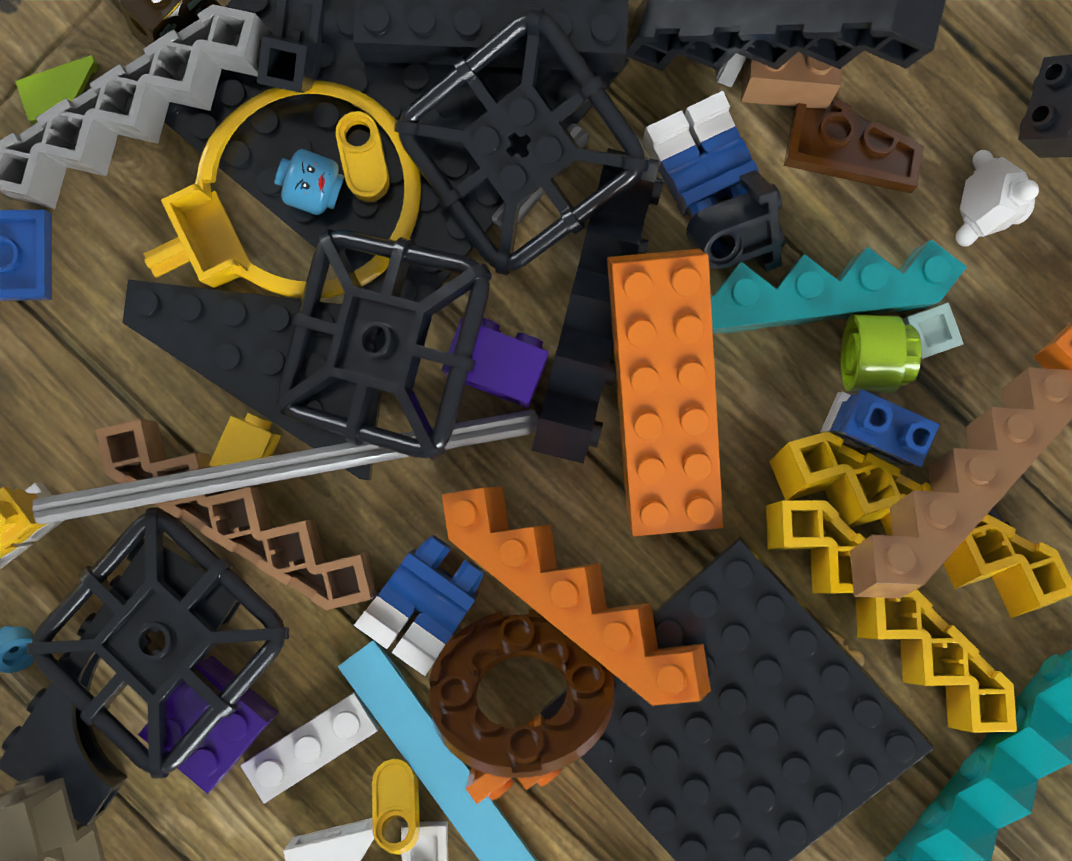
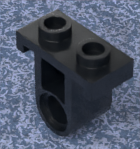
(741, 226)

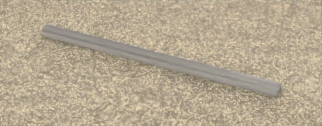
(263, 470)

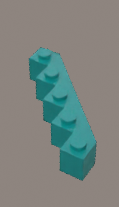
(813, 295)
(999, 776)

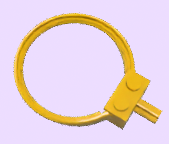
(208, 235)

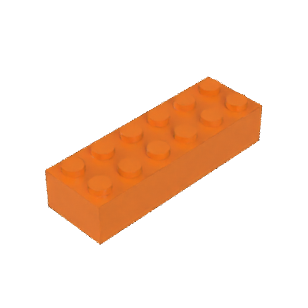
(666, 391)

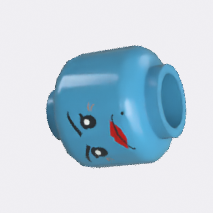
(309, 182)

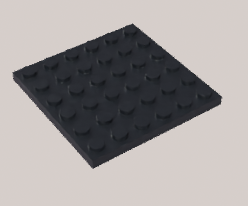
(778, 742)

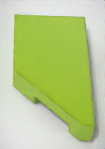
(54, 85)

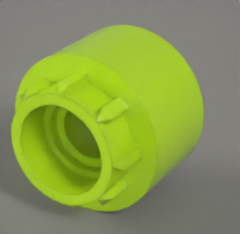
(879, 353)

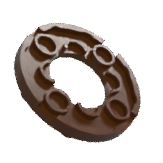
(526, 748)

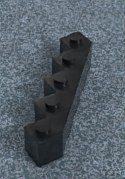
(781, 28)
(586, 340)

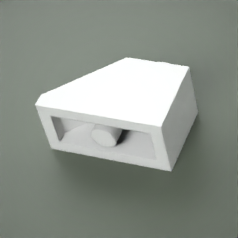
(337, 843)

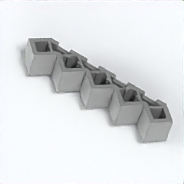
(129, 103)

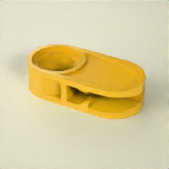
(366, 164)
(393, 796)

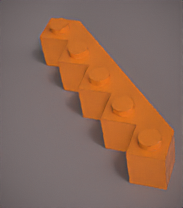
(574, 599)

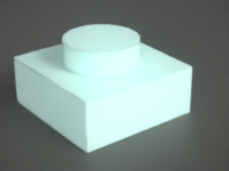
(936, 330)

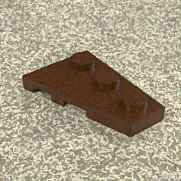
(852, 148)

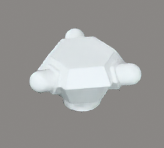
(994, 198)

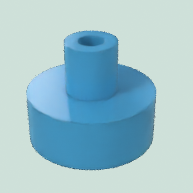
(14, 649)

